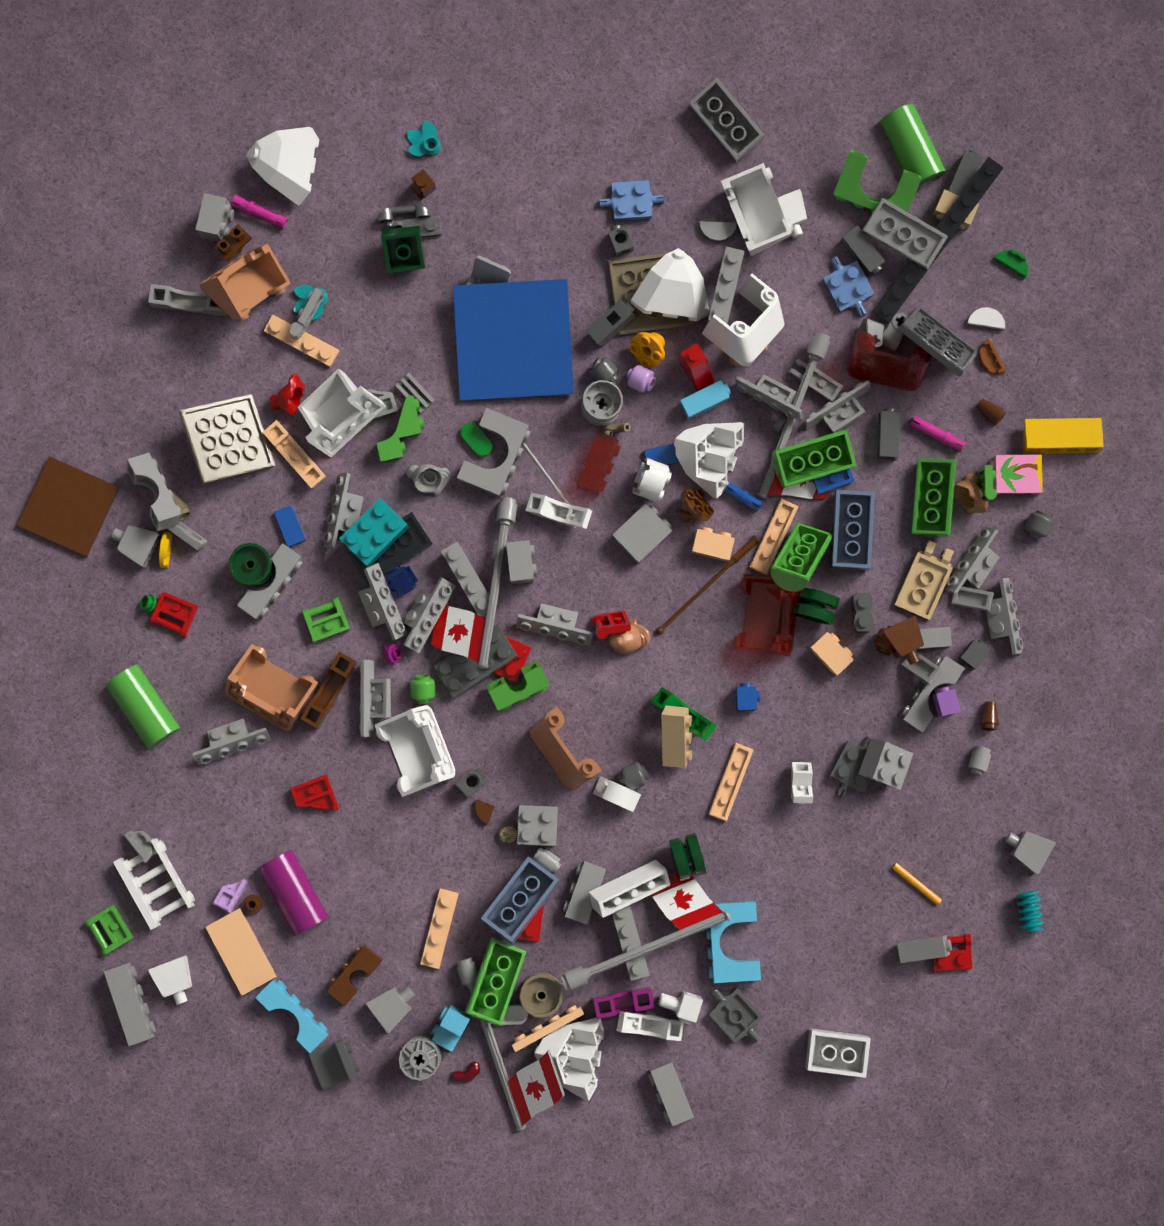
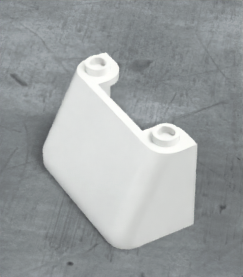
(757, 208)
(417, 749)

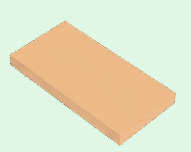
(241, 951)

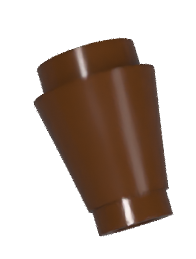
(991, 411)
(989, 717)

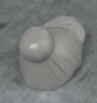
(429, 478)

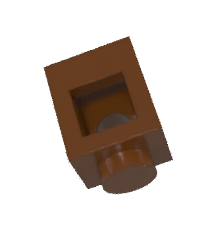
(422, 184)

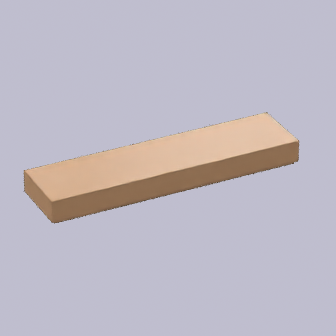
(773, 537)
(730, 782)

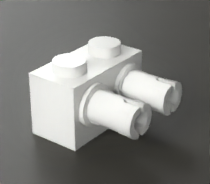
(686, 1007)

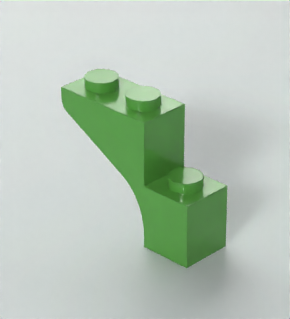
(408, 425)

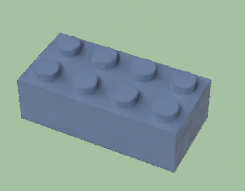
(852, 530)
(520, 900)

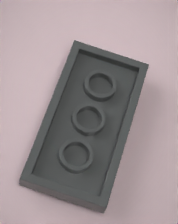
(462, 673)

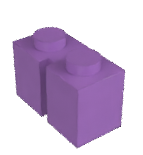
(945, 702)

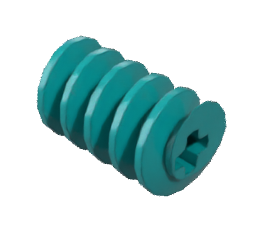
(1029, 911)

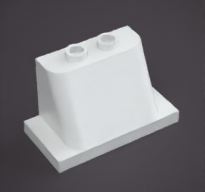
(338, 412)

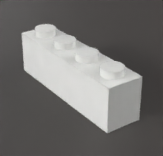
(629, 888)

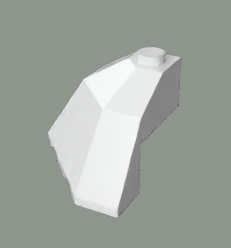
(286, 161)
(673, 288)
(709, 453)
(575, 1055)

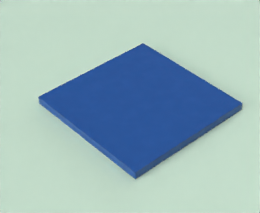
(513, 339)

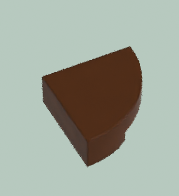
(484, 810)

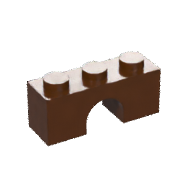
(342, 987)

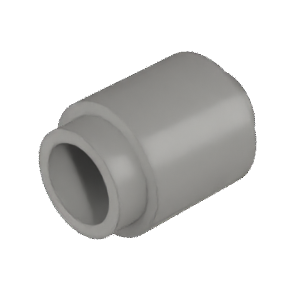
(979, 760)
(547, 860)

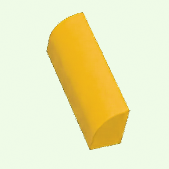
(1062, 436)

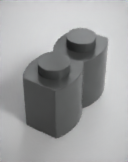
(861, 606)

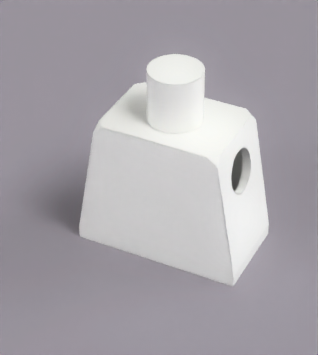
(794, 210)
(173, 978)

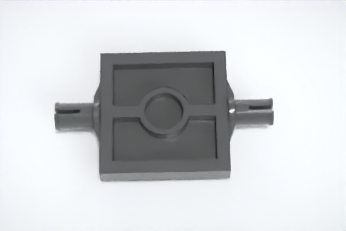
(848, 766)
(736, 1015)

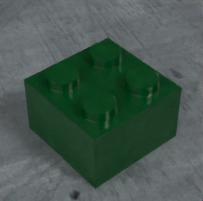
(403, 249)

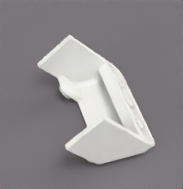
(747, 342)

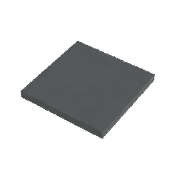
(938, 341)

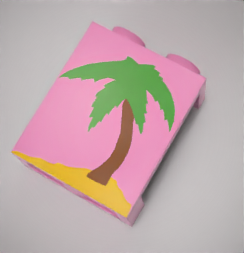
(1018, 474)

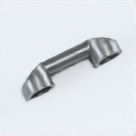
(387, 214)

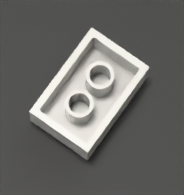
(837, 1053)

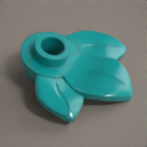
(422, 138)
(303, 292)

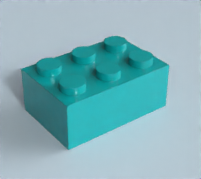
(374, 532)

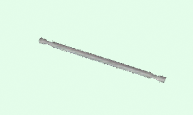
(544, 472)

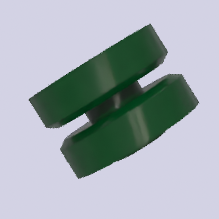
(259, 573)
(816, 606)
(686, 857)

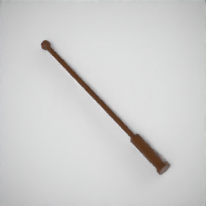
(740, 554)

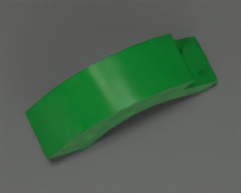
(700, 726)

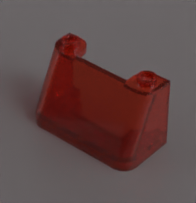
(886, 368)
(768, 617)

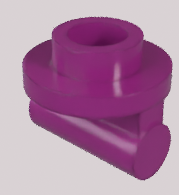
(392, 654)

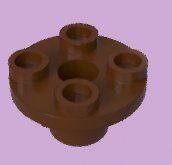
(694, 506)

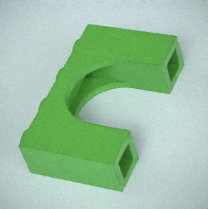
(850, 188)

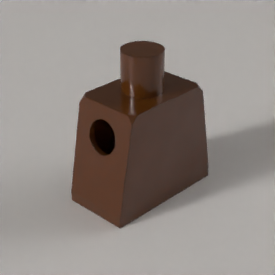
(903, 639)

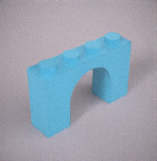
(723, 968)

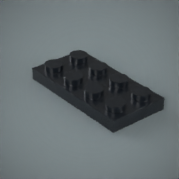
(407, 546)

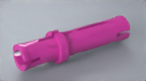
(252, 208)
(938, 434)

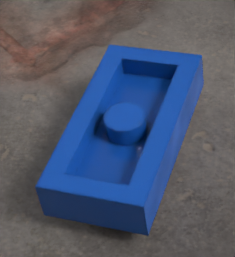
(833, 481)

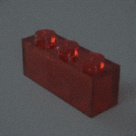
(598, 464)

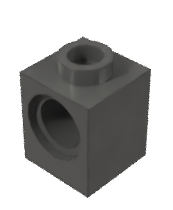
(620, 248)
(974, 654)
(462, 783)

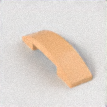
(294, 454)

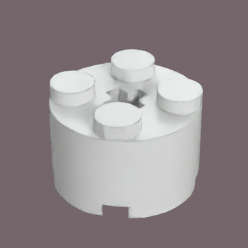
(651, 480)

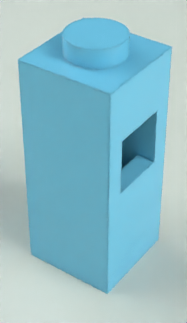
(705, 399)

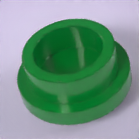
(148, 603)

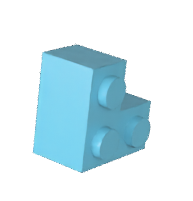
(451, 1028)

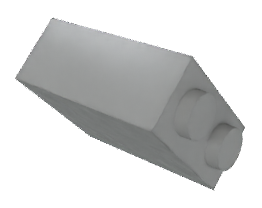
(642, 533)

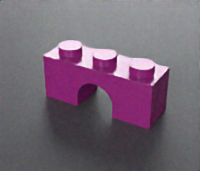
(624, 1001)

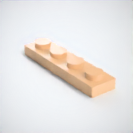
(306, 344)
(439, 928)
(554, 1023)

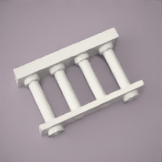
(144, 900)

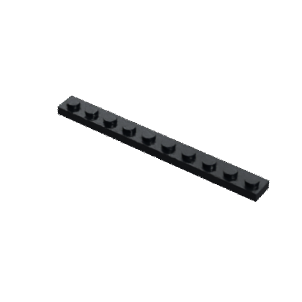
(948, 225)

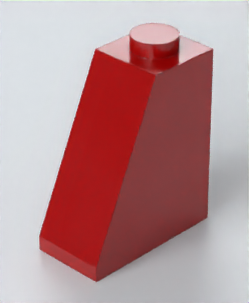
(696, 367)

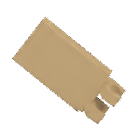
(925, 581)

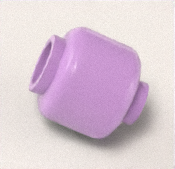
(641, 379)

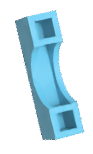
(310, 1032)

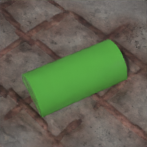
(912, 143)
(813, 458)
(933, 497)
(800, 557)
(142, 706)
(495, 982)

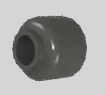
(603, 370)
(1038, 525)
(633, 776)

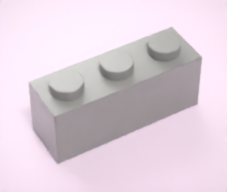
(580, 905)
(670, 1093)

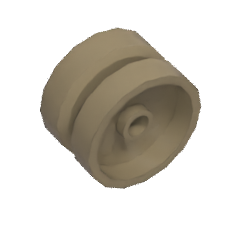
(544, 983)

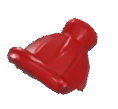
(289, 396)

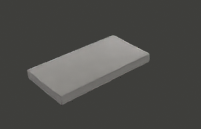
(905, 233)

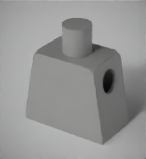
(136, 543)
(1030, 850)
(391, 1007)

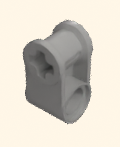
(873, 328)
(892, 335)

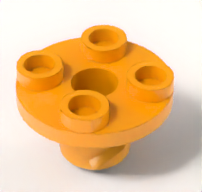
(648, 349)

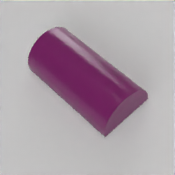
(293, 892)

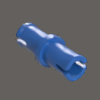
(743, 497)

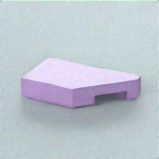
(229, 895)

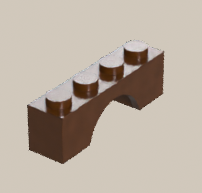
(329, 691)

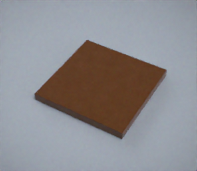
(68, 506)

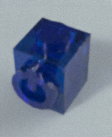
(402, 580)

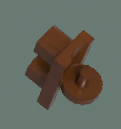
(232, 243)

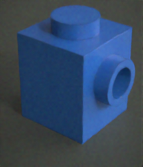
(747, 697)

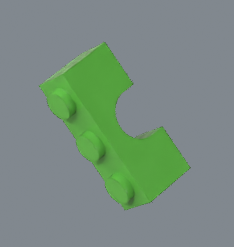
(533, 682)

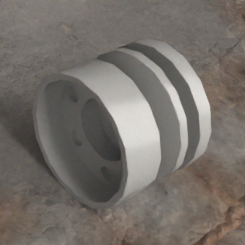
(604, 392)
(431, 1054)

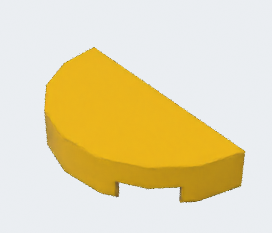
(165, 549)

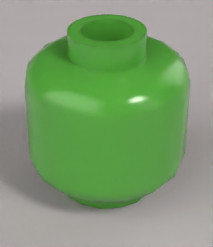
(422, 688)

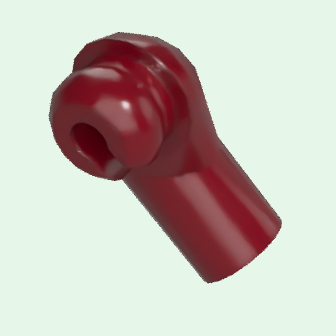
(469, 1074)

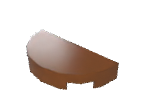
(990, 359)

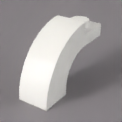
(558, 511)
(650, 1025)

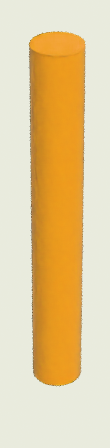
(916, 883)

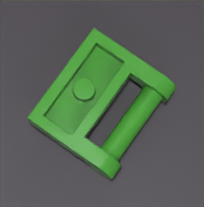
(986, 478)
(329, 625)
(114, 927)

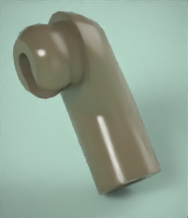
(616, 428)

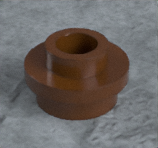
(257, 900)

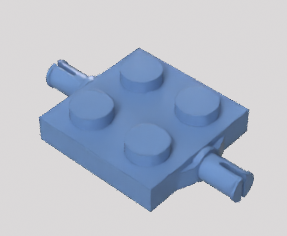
(631, 200)
(848, 286)

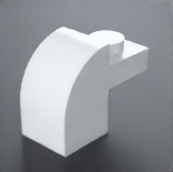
(801, 782)
(616, 794)

